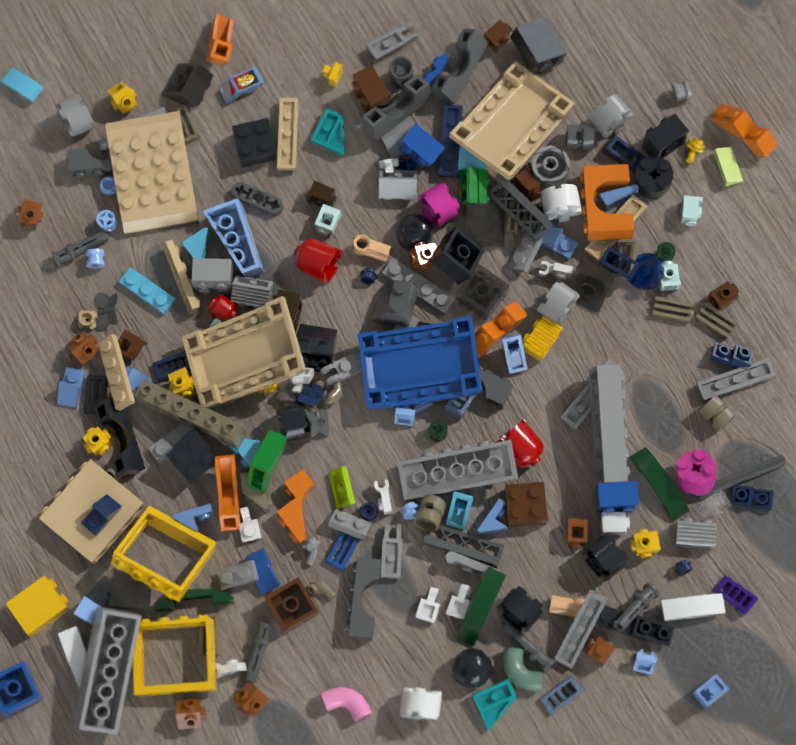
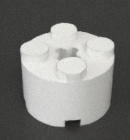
(561, 202)
(420, 704)

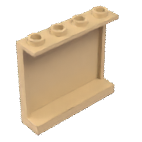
(76, 502)

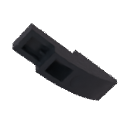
(639, 628)

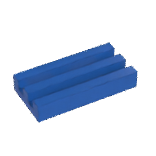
(335, 563)

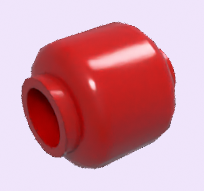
(222, 308)

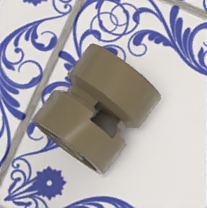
(717, 413)
(430, 513)

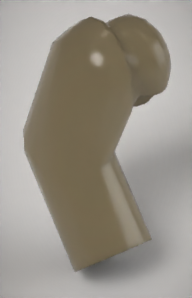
(335, 395)
(321, 588)

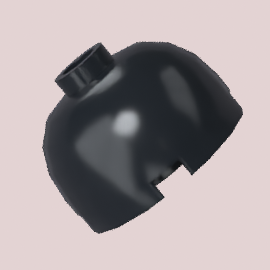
(413, 230)
(472, 668)

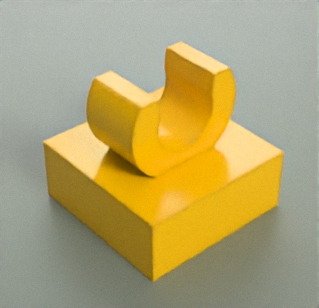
(333, 74)

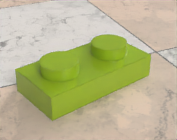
(341, 487)

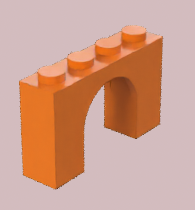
(598, 223)

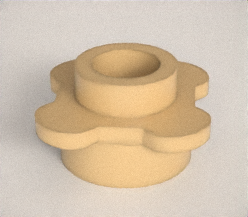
(83, 315)

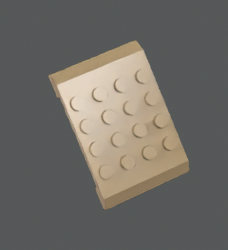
(512, 121)
(151, 172)
(244, 354)

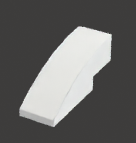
(693, 607)
(75, 651)

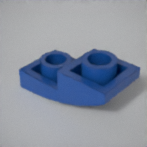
(438, 67)
(267, 577)

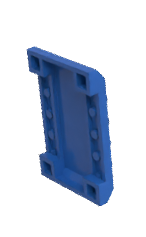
(420, 364)

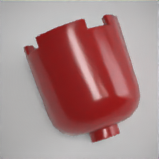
(317, 259)
(525, 444)

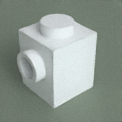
(614, 523)

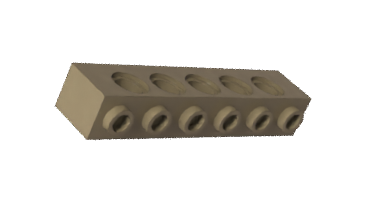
(191, 414)

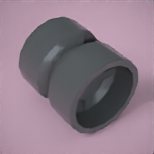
(400, 71)
(587, 137)

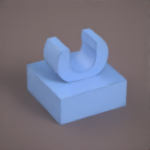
(404, 416)
(645, 663)

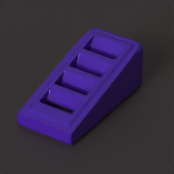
(739, 589)

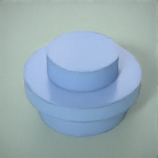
(108, 186)
(409, 510)

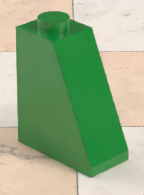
(266, 461)

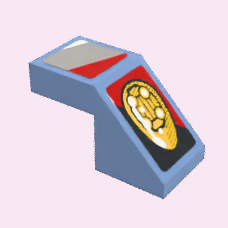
(241, 83)

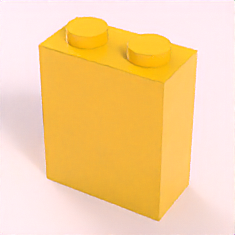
(38, 605)

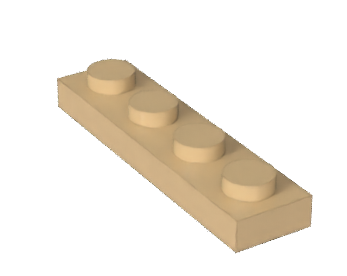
(287, 134)
(598, 247)
(179, 272)
(116, 372)

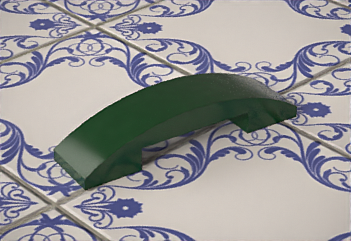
(660, 483)
(193, 594)
(481, 606)

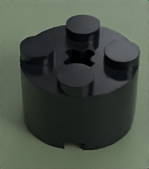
(655, 167)
(294, 422)
(605, 557)
(520, 608)

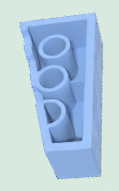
(235, 233)

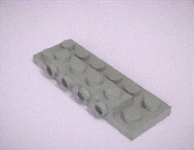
(457, 469)

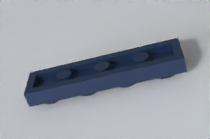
(450, 155)

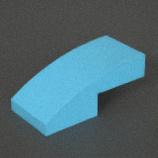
(22, 84)

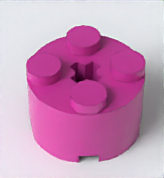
(438, 205)
(696, 472)

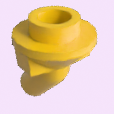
(695, 145)

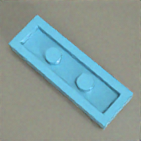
(147, 291)

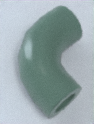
(518, 673)

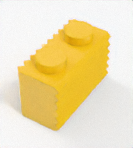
(541, 338)

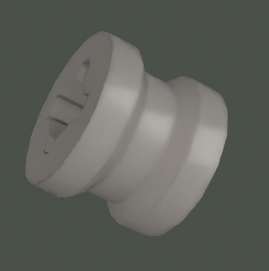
(681, 91)

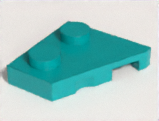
(330, 132)
(494, 701)

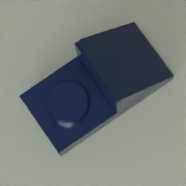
(101, 515)

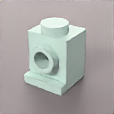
(691, 210)
(327, 214)
(670, 282)

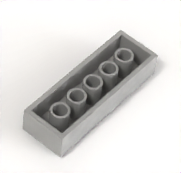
(608, 424)
(106, 670)

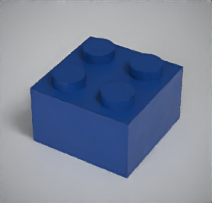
(420, 146)
(617, 496)
(18, 689)

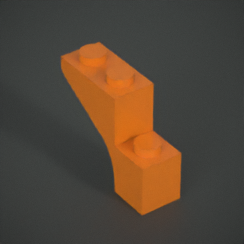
(219, 40)
(740, 124)
(494, 330)
(228, 493)
(292, 513)

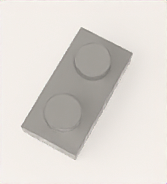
(350, 524)
(237, 575)

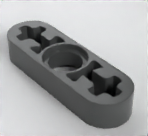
(260, 206)

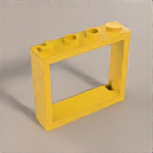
(174, 530)
(164, 623)

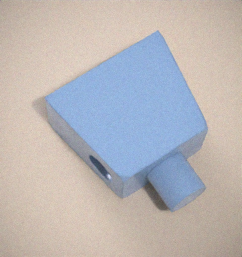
(86, 610)

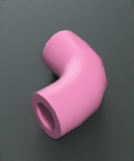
(349, 699)

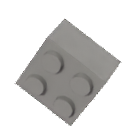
(212, 275)

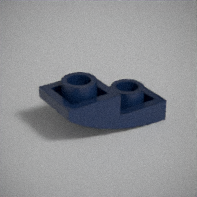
(737, 356)
(311, 394)
(752, 498)

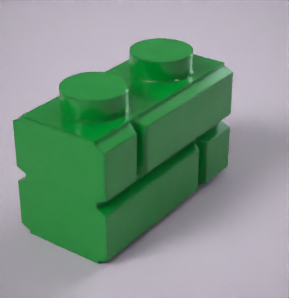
(473, 186)

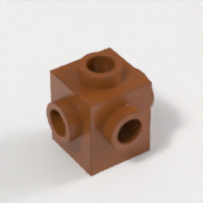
(28, 205)
(421, 256)
(83, 347)
(250, 700)
(189, 714)

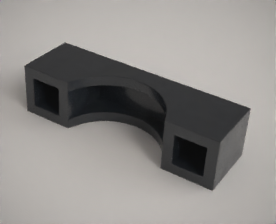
(128, 457)

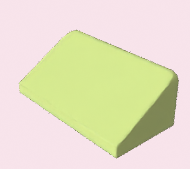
(728, 166)

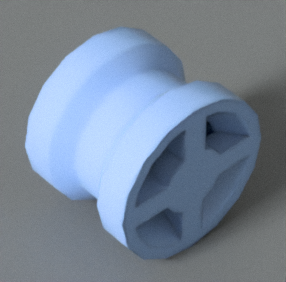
(106, 216)
(95, 258)

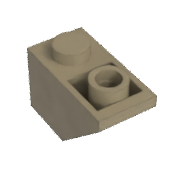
(260, 499)

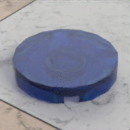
(649, 272)

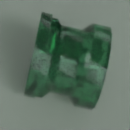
(663, 255)
(440, 433)

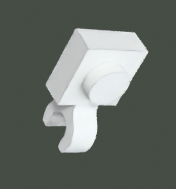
(389, 164)
(559, 270)
(304, 378)
(384, 501)
(249, 528)
(460, 605)
(428, 608)
(231, 667)

